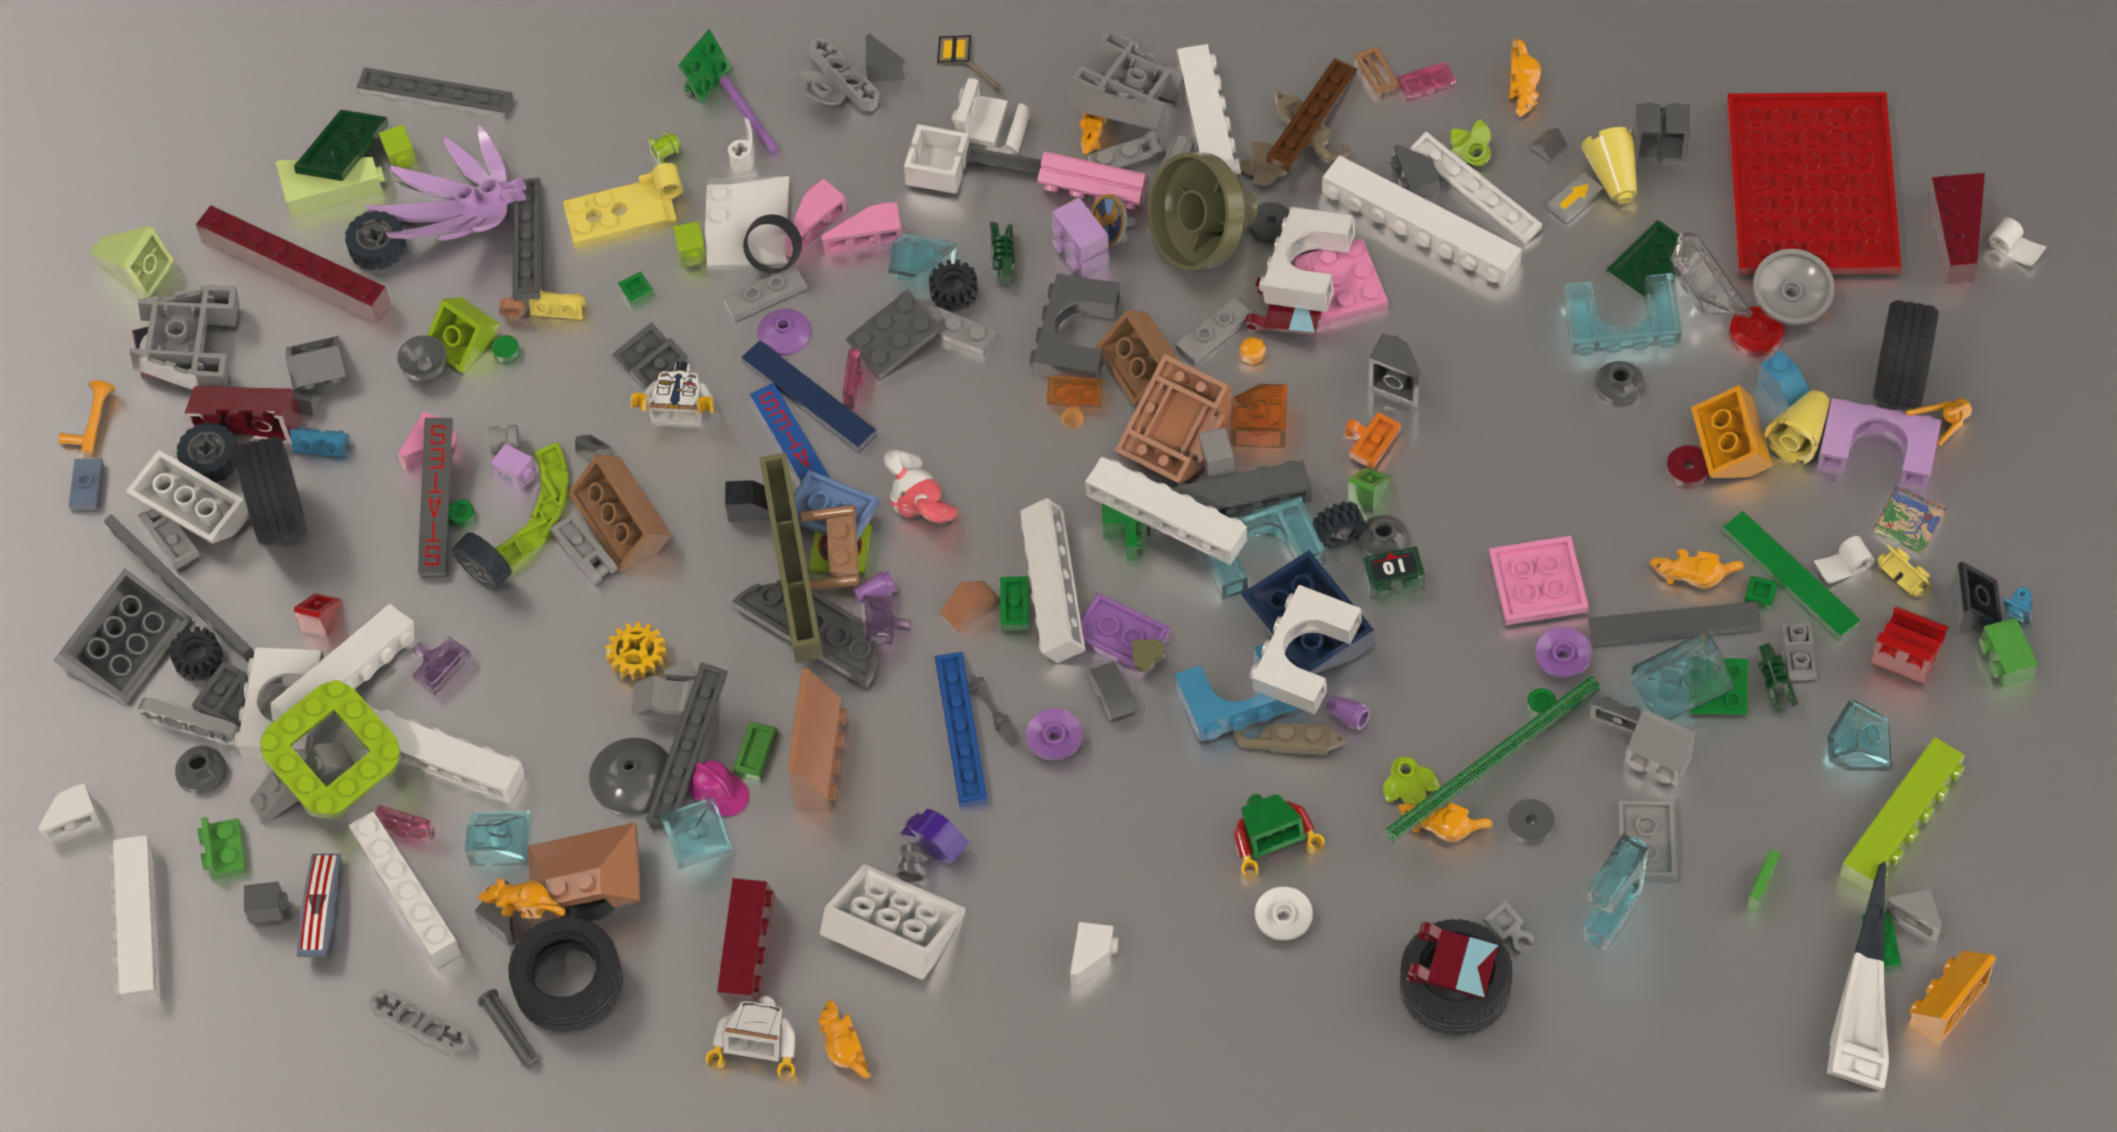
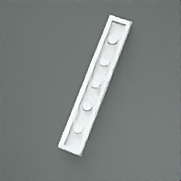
(1478, 190)

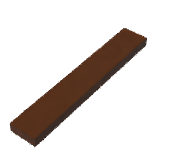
(1311, 115)

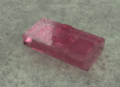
(1426, 81)
(853, 378)
(405, 824)

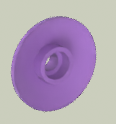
(786, 340)
(1563, 642)
(1050, 724)

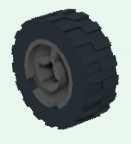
(373, 253)
(220, 446)
(481, 560)

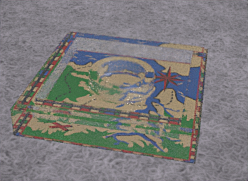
(1909, 519)

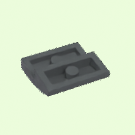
(648, 356)

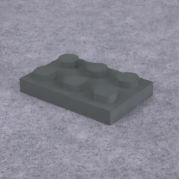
(893, 334)

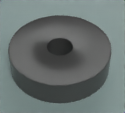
(1269, 212)
(1530, 810)

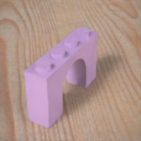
(1850, 420)

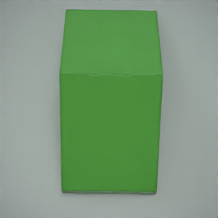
(1367, 488)

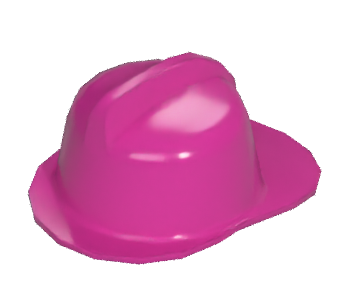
(717, 781)

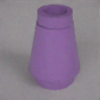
(878, 585)
(1349, 712)

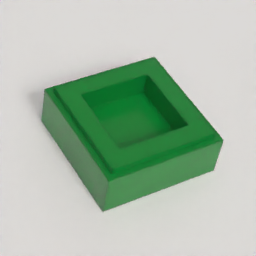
(635, 289)
(1761, 591)

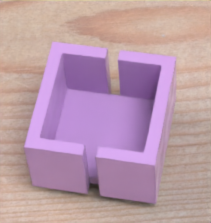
(1080, 238)

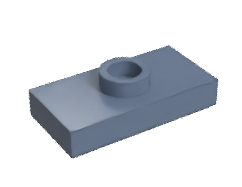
(86, 484)

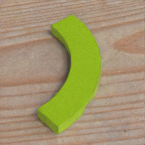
(547, 511)

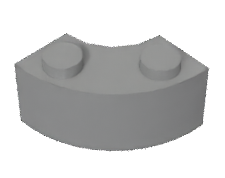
(661, 699)

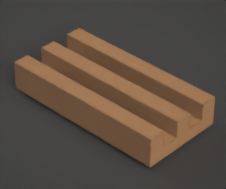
(1384, 88)

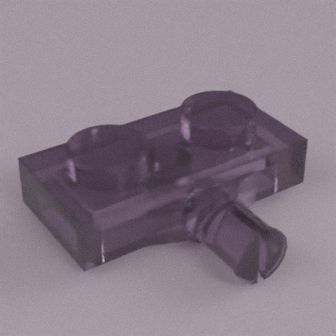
(880, 621)
(439, 663)

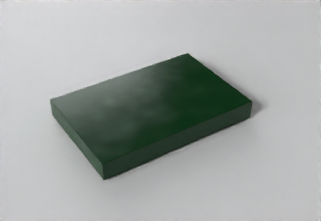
(1645, 257)

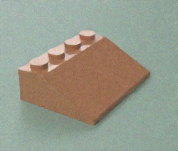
(815, 744)

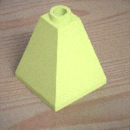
(134, 259)

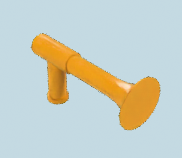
(100, 391)

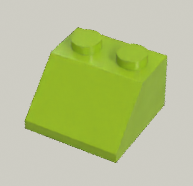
(463, 331)

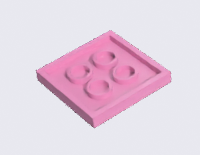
(1354, 281)
(1538, 580)

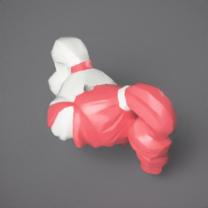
(920, 489)

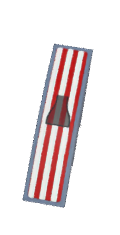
(318, 905)

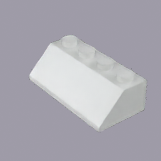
(189, 498)

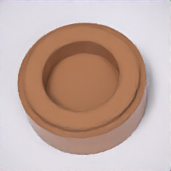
(511, 308)

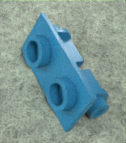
(319, 443)
(2019, 605)

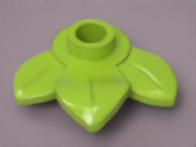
(1469, 143)
(1410, 786)

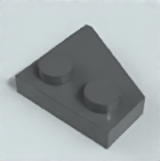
(223, 694)

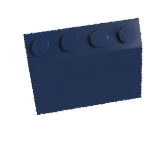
(1311, 650)

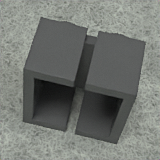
(1669, 122)

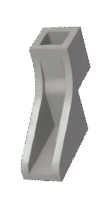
(327, 763)

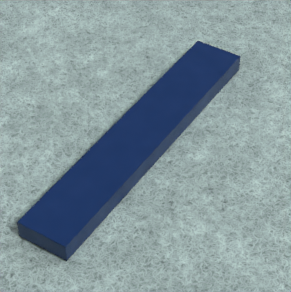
(809, 396)

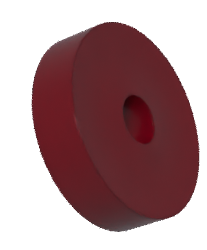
(1680, 474)

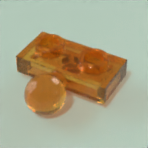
(1074, 393)

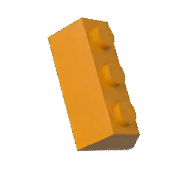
(1731, 435)
(1951, 994)

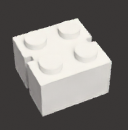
(936, 159)

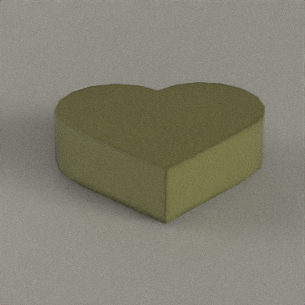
(1147, 653)

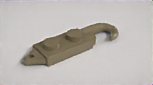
(1287, 108)
(1293, 739)

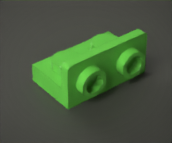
(223, 848)

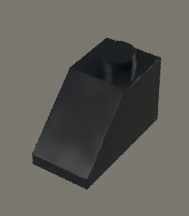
(745, 501)

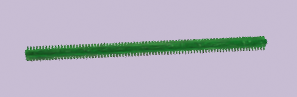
(1491, 759)

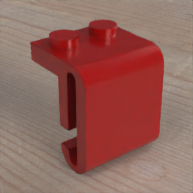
(1909, 645)

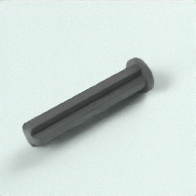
(1002, 160)
(507, 1027)

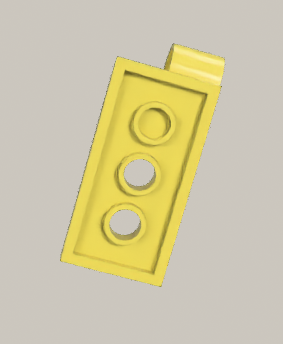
(646, 204)

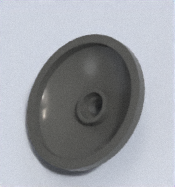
(622, 789)

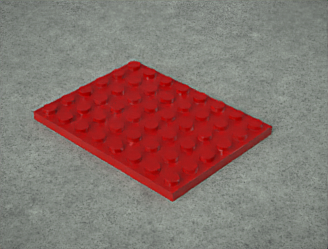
(1814, 179)

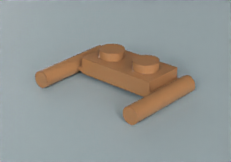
(841, 546)

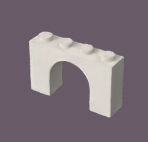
(1303, 232)
(1305, 613)
(269, 672)

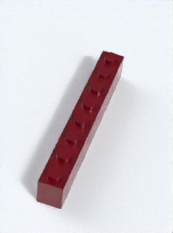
(293, 264)

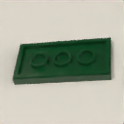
(341, 145)

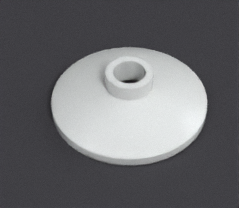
(1286, 902)

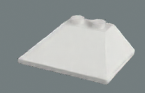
(730, 211)

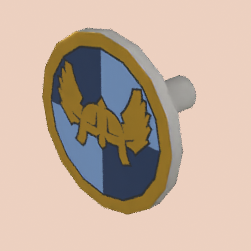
(1112, 216)

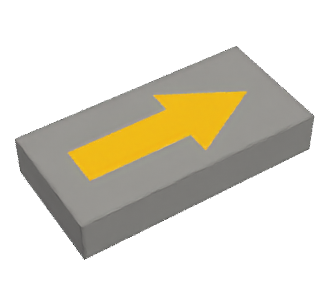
(1575, 197)

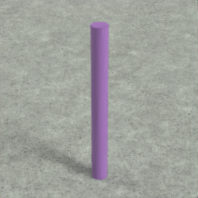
(748, 113)

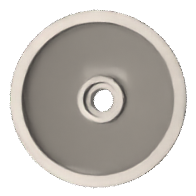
(1796, 273)

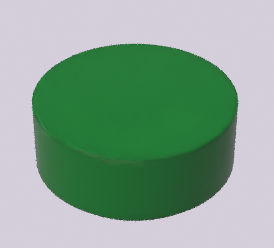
(505, 349)
(461, 513)
(1540, 700)

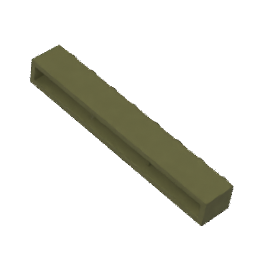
(791, 558)

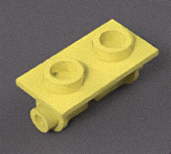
(558, 305)
(1913, 579)

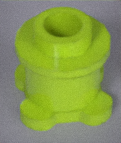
(664, 146)

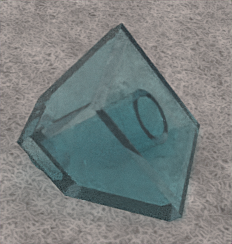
(916, 253)
(1860, 739)
(696, 833)
(498, 838)

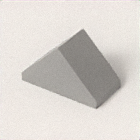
(1216, 453)
(1917, 912)

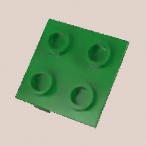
(704, 66)
(1734, 701)

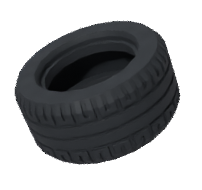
(1905, 354)
(270, 491)
(549, 940)
(1450, 1015)

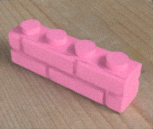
(1092, 178)

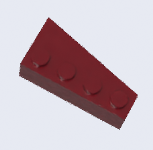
(1957, 223)
(245, 410)
(745, 939)

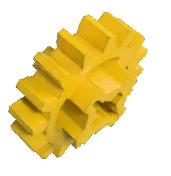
(634, 655)

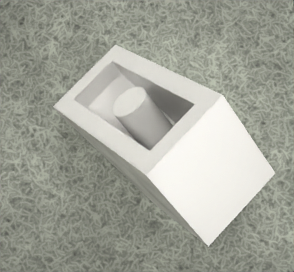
(68, 814)
(1092, 951)

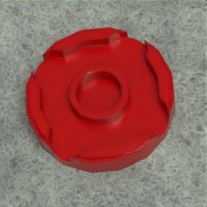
(1756, 334)

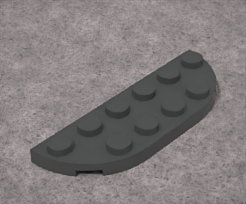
(838, 629)

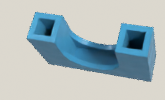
(1214, 715)

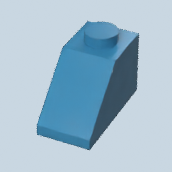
(1782, 379)

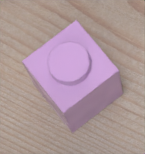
(513, 467)

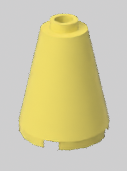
(1613, 162)
(1799, 428)

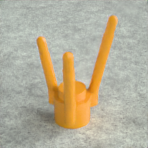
(1953, 412)

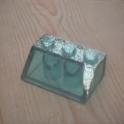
(1682, 676)

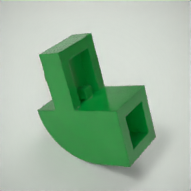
(1120, 525)

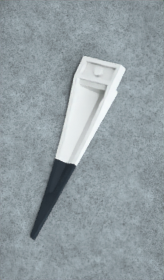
(1860, 1029)

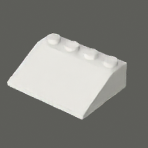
(891, 921)

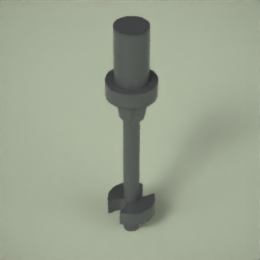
(1001, 721)

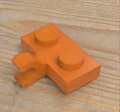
(1372, 440)

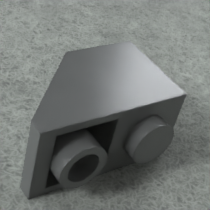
(1415, 172)

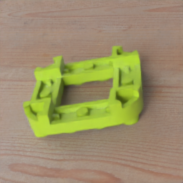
(356, 781)

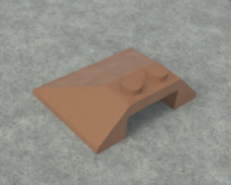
(1171, 415)
(588, 868)

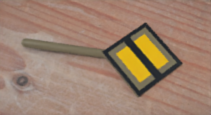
(957, 51)

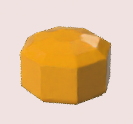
(1252, 350)

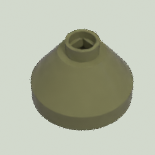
(1198, 211)

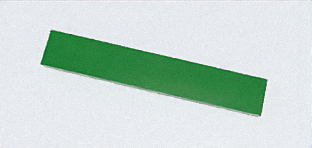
(1791, 575)

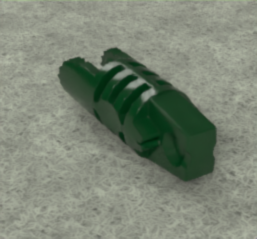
(1002, 252)
(1776, 677)

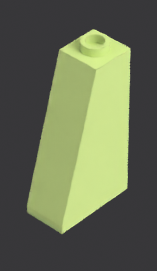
(312, 193)

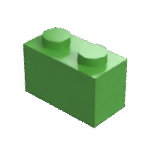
(2008, 652)

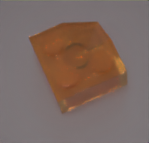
(1260, 417)

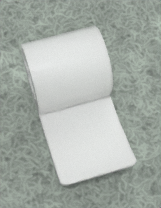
(742, 152)
(2009, 241)
(1851, 560)

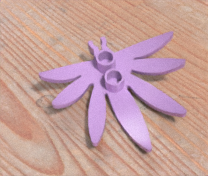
(472, 206)

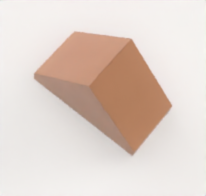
(968, 603)

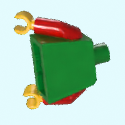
(1269, 826)

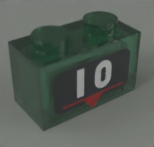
(1393, 573)

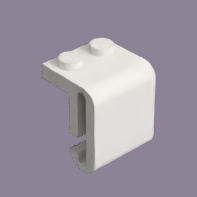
(989, 121)

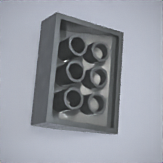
(122, 637)

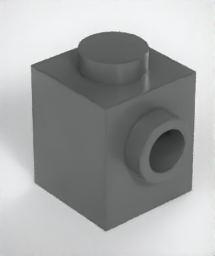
(264, 902)

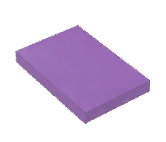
(1111, 627)

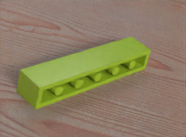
(1903, 814)

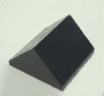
(1975, 599)

